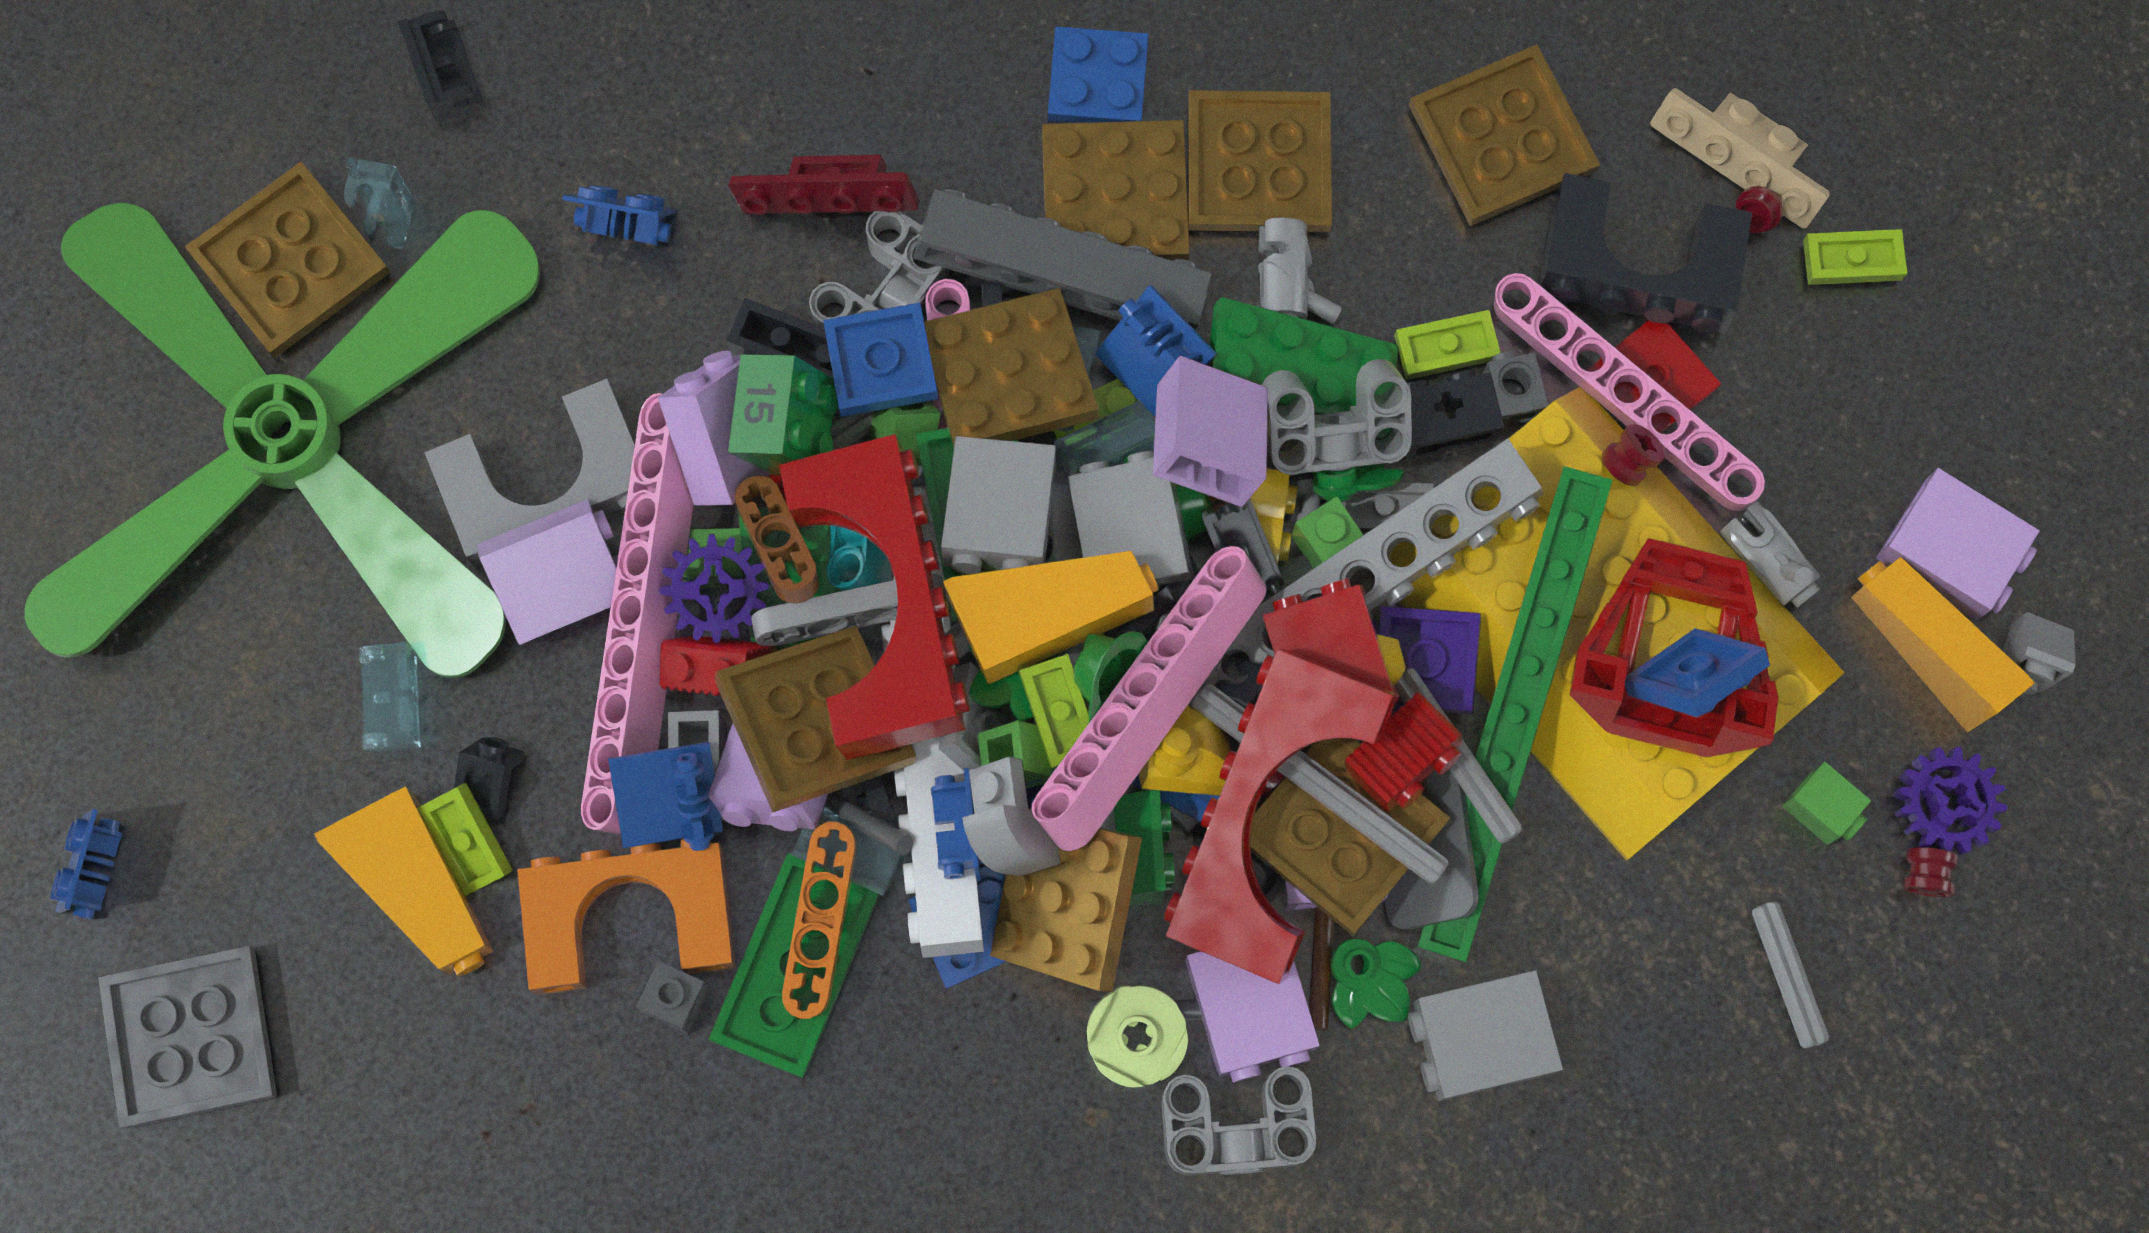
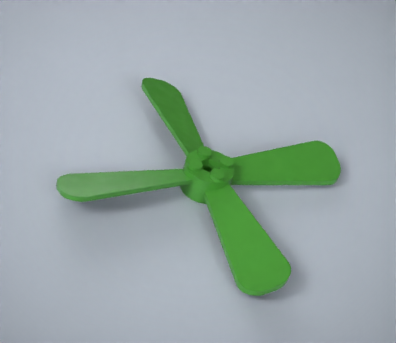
(449, 295)

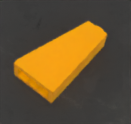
(1047, 607)
(1940, 644)
(405, 874)

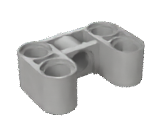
(902, 285)
(1339, 438)
(1239, 1145)

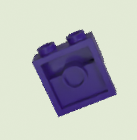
(1440, 649)

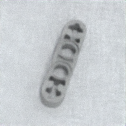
(829, 613)

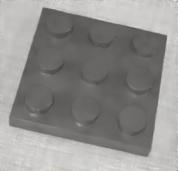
(187, 1037)

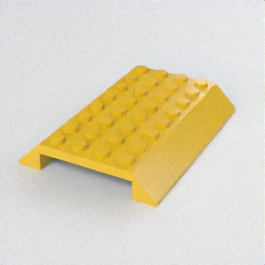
(1618, 782)

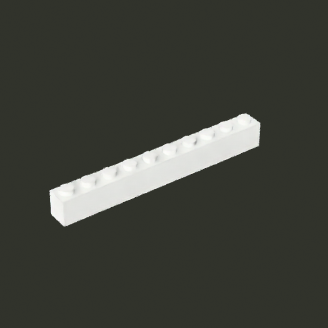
(946, 908)

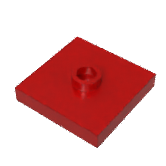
(1668, 362)

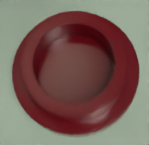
(1765, 208)

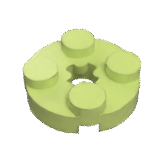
(1146, 1062)

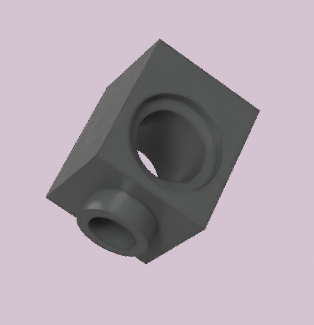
(1524, 368)
(673, 997)

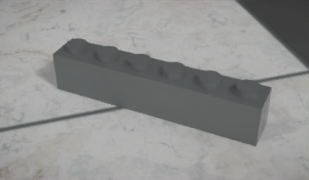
(1044, 256)

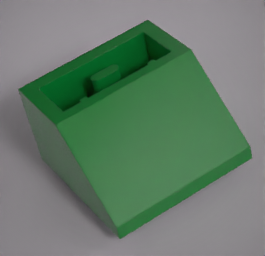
(1147, 818)

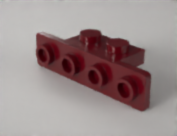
(827, 185)

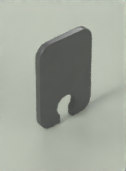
(1455, 894)

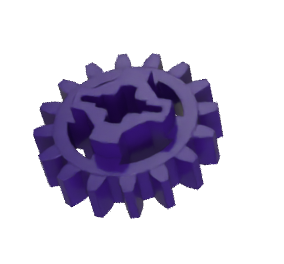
(689, 588)
(1962, 784)

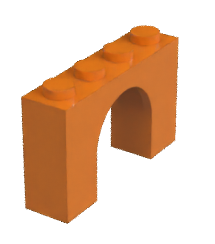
(559, 895)

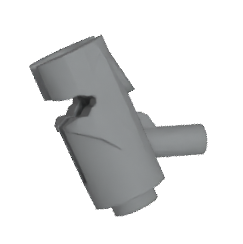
(1285, 272)
(1773, 556)

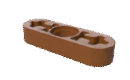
(775, 558)

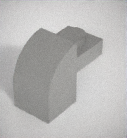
(1002, 825)

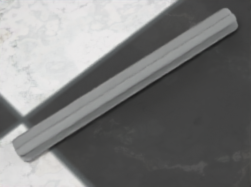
(1333, 794)

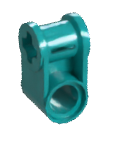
(855, 561)

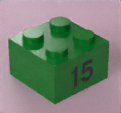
(781, 411)

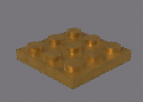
(1503, 134)
(1258, 159)
(1119, 182)
(287, 259)
(1010, 369)
(786, 720)
(1325, 854)
(1071, 914)

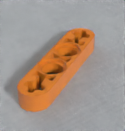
(812, 918)

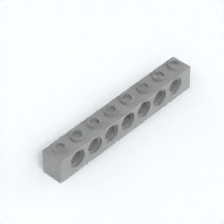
(1497, 468)

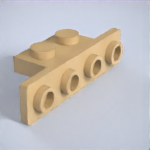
(1744, 149)

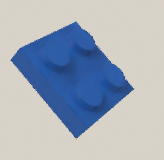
(1097, 76)
(880, 359)
(1696, 672)

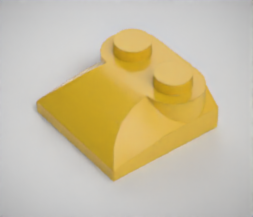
(1188, 757)

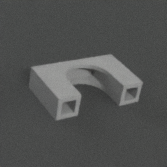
(604, 477)

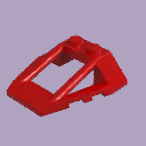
(1598, 680)

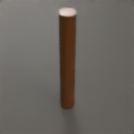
(1321, 969)

